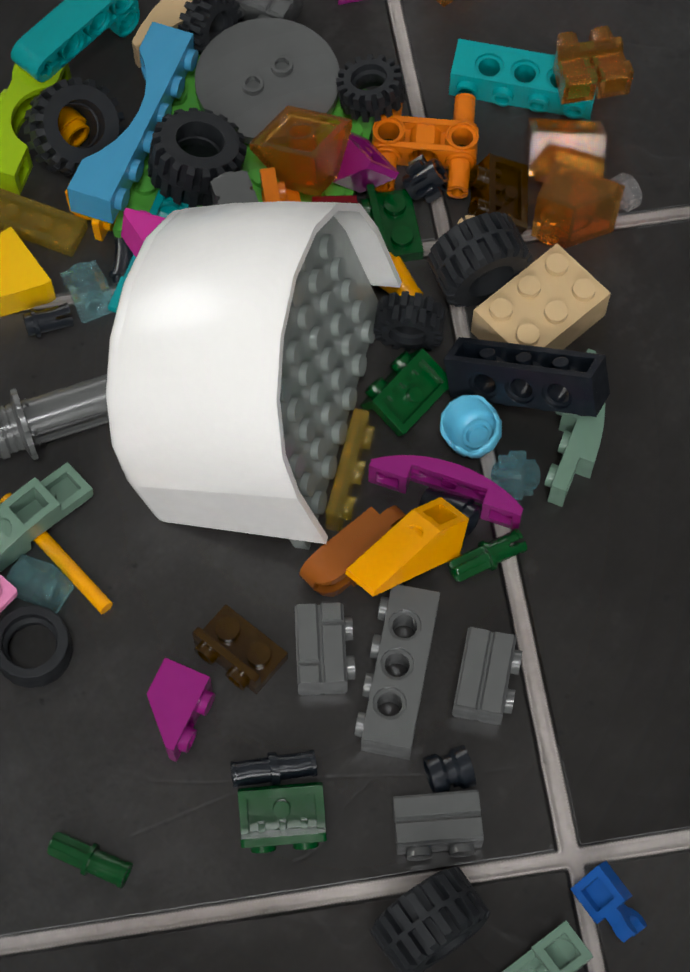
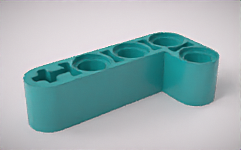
(70, 30)

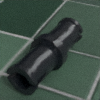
(273, 768)

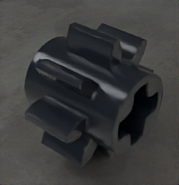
(425, 179)

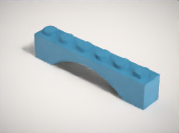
(105, 178)

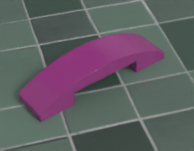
(398, 470)

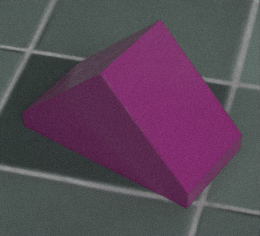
(363, 165)

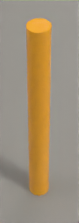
(71, 570)

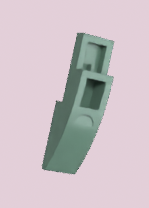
(579, 451)
(38, 508)

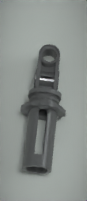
(51, 415)

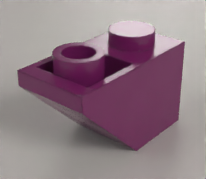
(176, 702)

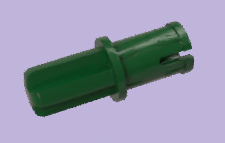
(487, 555)
(89, 859)

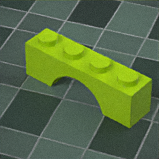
(14, 102)

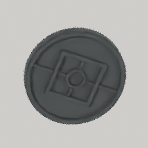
(261, 69)

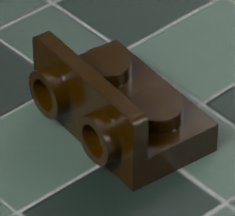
(500, 187)
(239, 649)

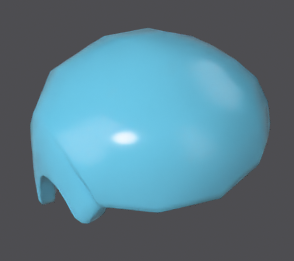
(471, 426)

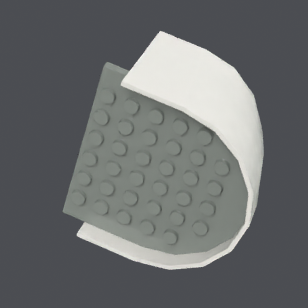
(244, 361)

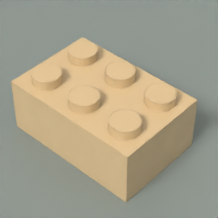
(543, 304)

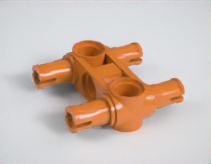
(434, 140)

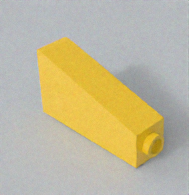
(21, 277)

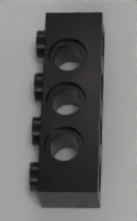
(528, 376)

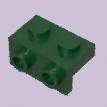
(282, 816)

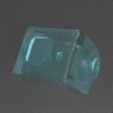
(88, 290)
(40, 583)

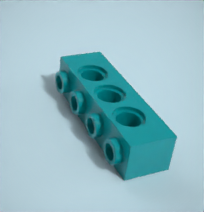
(506, 73)

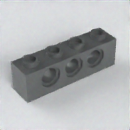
(395, 734)

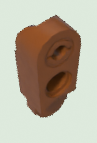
(327, 565)

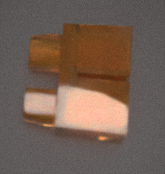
(591, 66)

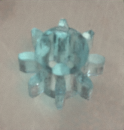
(516, 474)

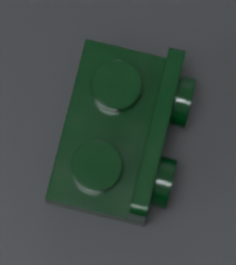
(396, 221)
(406, 391)

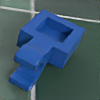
(604, 898)

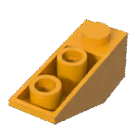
(412, 547)

